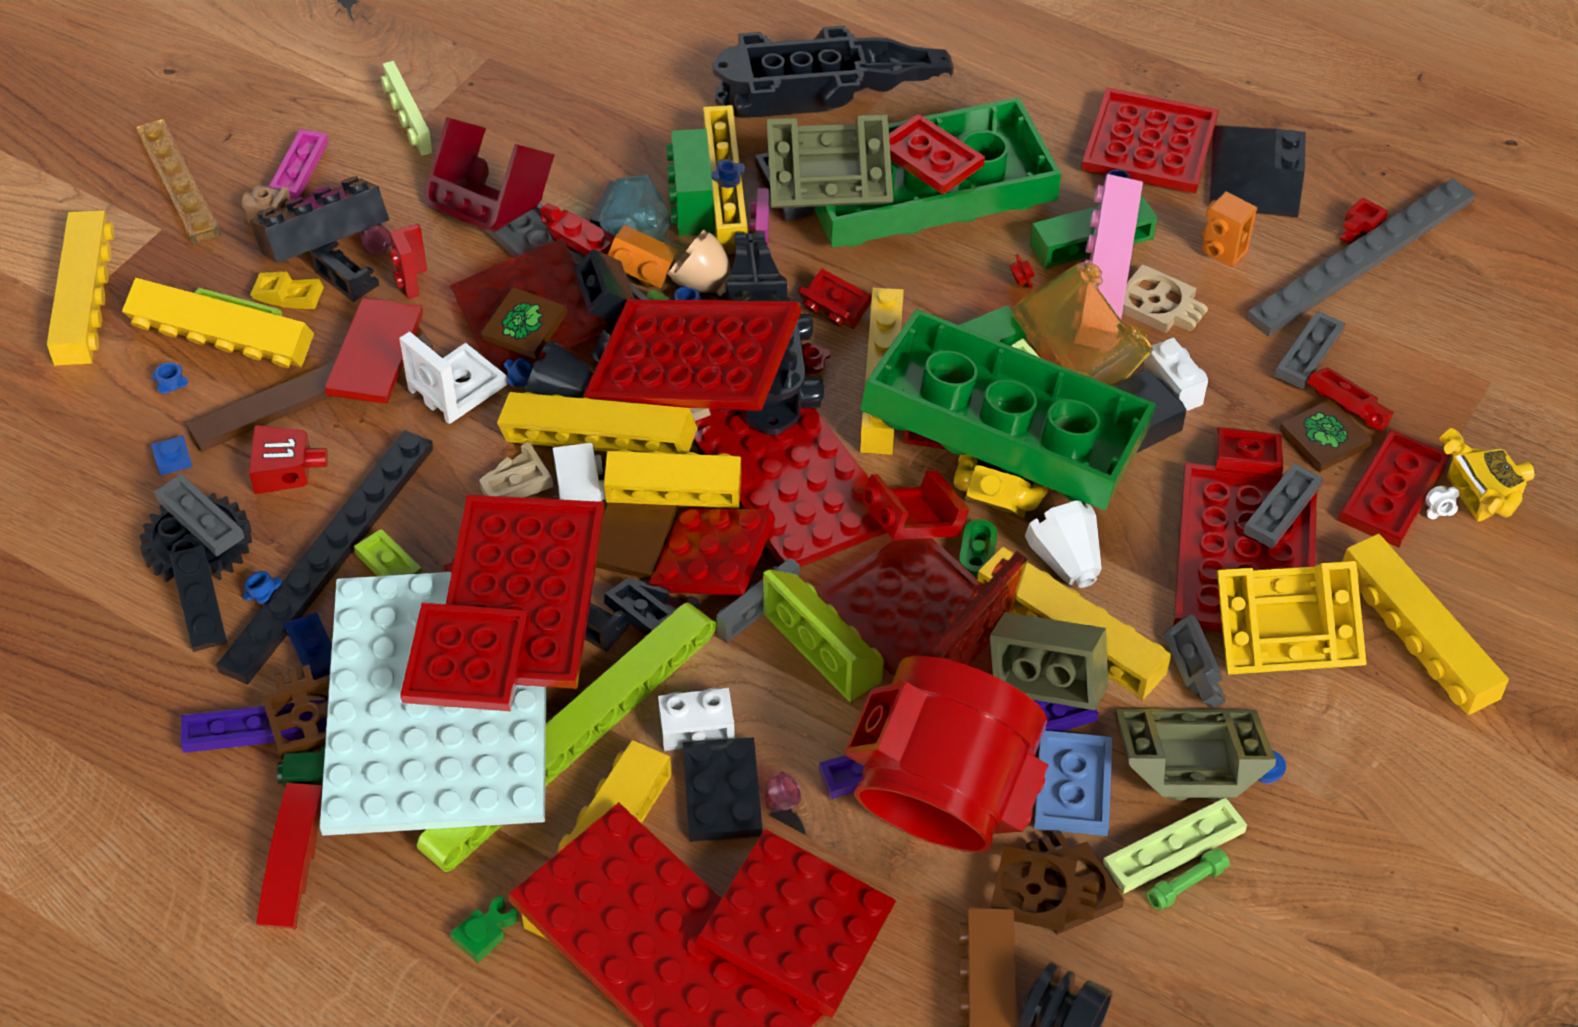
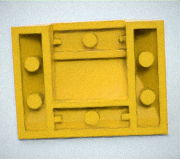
(1291, 618)

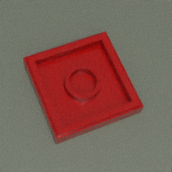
(1249, 451)

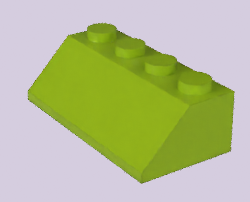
(821, 634)

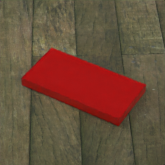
(372, 351)
(1394, 487)

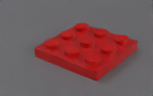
(713, 551)
(465, 657)

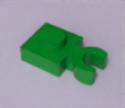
(482, 932)

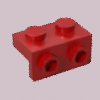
(407, 258)
(835, 298)

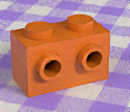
(1228, 229)
(643, 256)

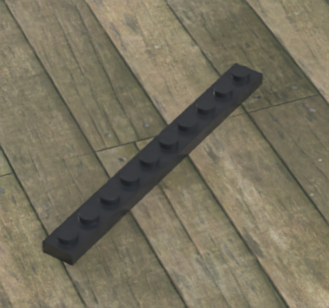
(324, 557)

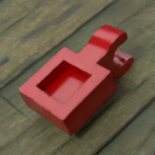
(1362, 216)

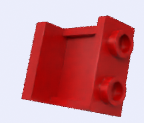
(916, 512)

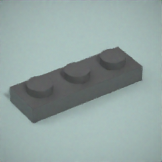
(1309, 349)
(1283, 505)
(199, 514)
(748, 608)

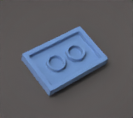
(1075, 783)

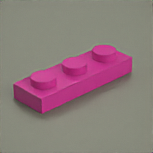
(300, 162)

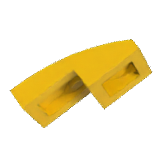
(281, 291)

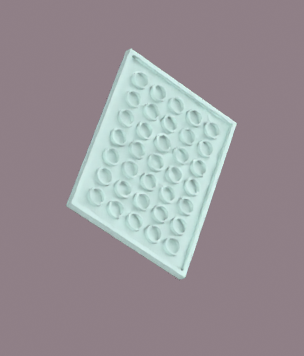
(414, 762)

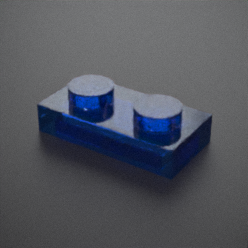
(311, 644)

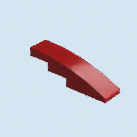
(290, 856)

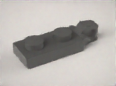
(1195, 660)

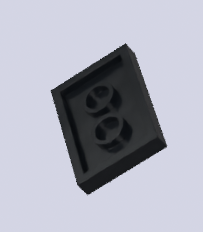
(722, 789)

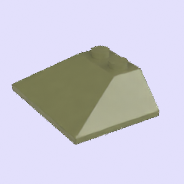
(829, 163)
(1196, 750)

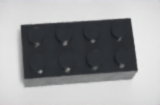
(319, 219)

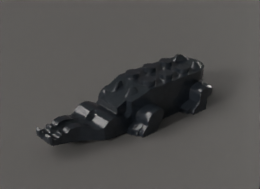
(818, 72)
(758, 279)

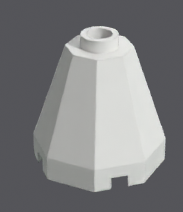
(1068, 542)

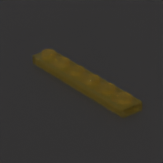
(178, 181)

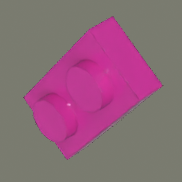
(760, 212)

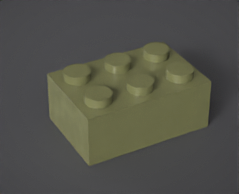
(1051, 659)

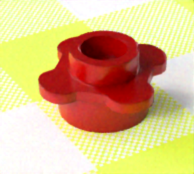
(1022, 271)
(814, 358)

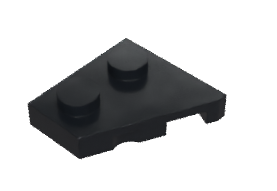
(644, 604)

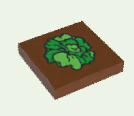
(524, 323)
(1325, 435)

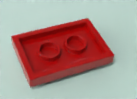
(933, 154)

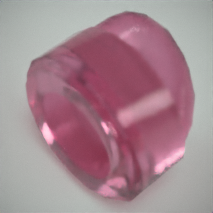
(376, 239)
(782, 792)

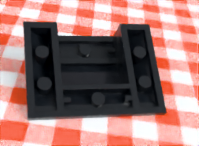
(1259, 167)

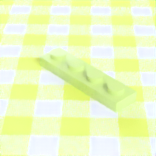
(408, 112)
(1174, 845)

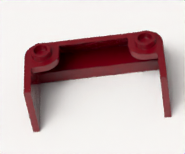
(460, 176)

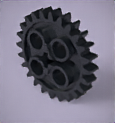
(169, 536)

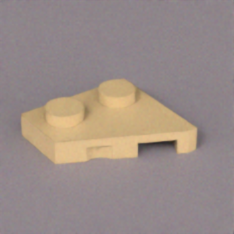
(518, 476)

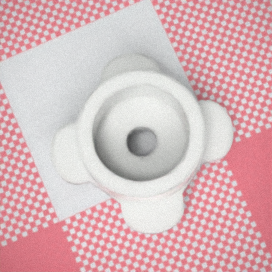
(1442, 501)

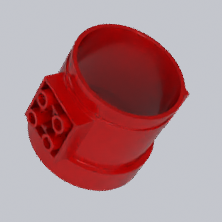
(949, 754)

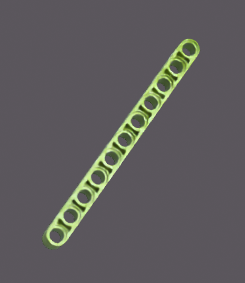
(592, 716)

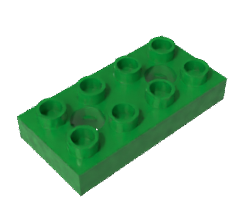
(1014, 177)
(1008, 408)

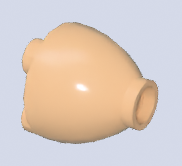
(704, 268)

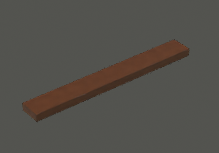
(266, 406)

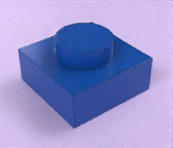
(171, 455)

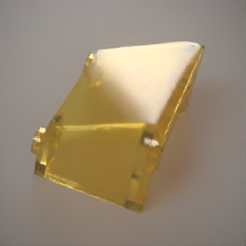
(1079, 328)

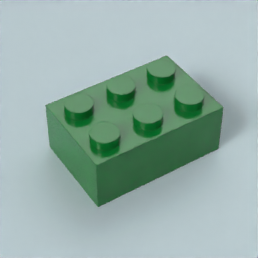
(692, 182)

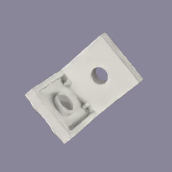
(436, 377)

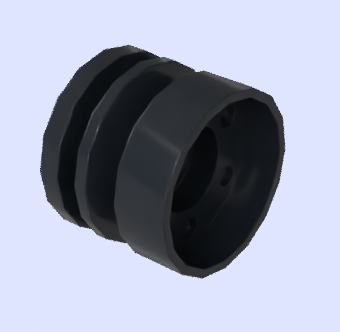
(1061, 1007)

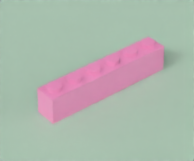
(1114, 235)

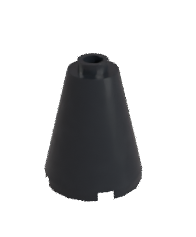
(559, 373)

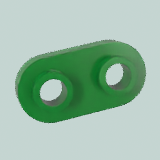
(973, 549)

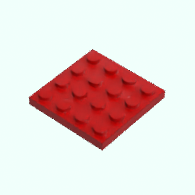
(1151, 139)
(797, 922)

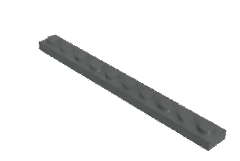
(1359, 257)

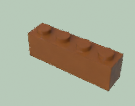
(988, 968)

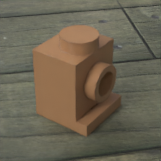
(264, 198)

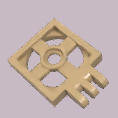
(1183, 315)

